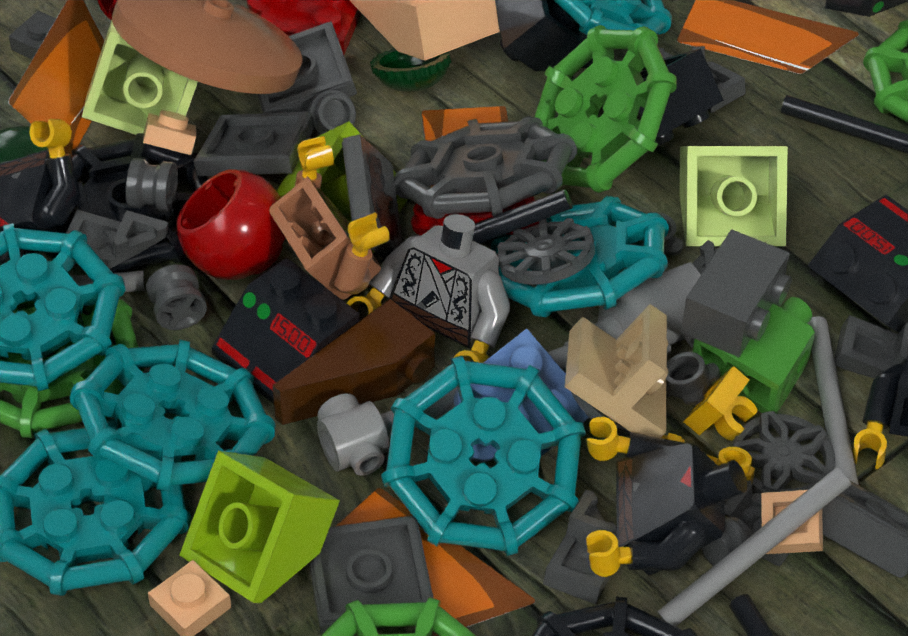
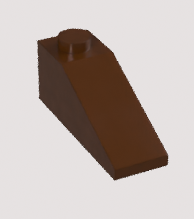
(368, 360)

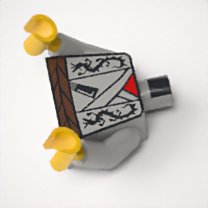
(446, 286)

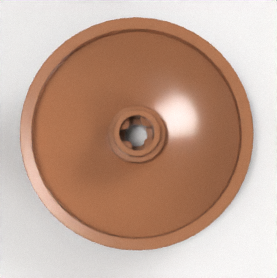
(211, 43)

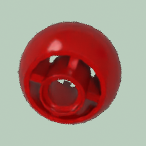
(229, 226)

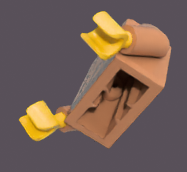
(320, 234)

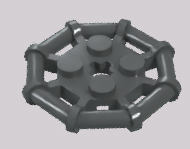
(485, 167)

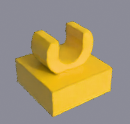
(720, 403)

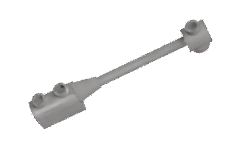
(359, 434)

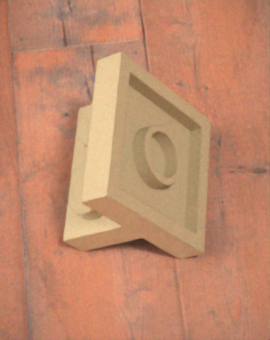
(624, 374)

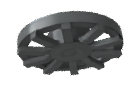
(546, 252)

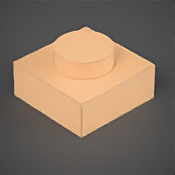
(170, 132)
(806, 537)
(189, 600)

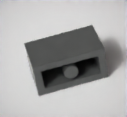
(736, 292)

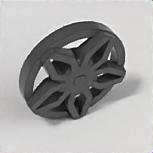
(783, 456)

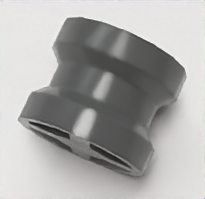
(151, 184)
(176, 297)

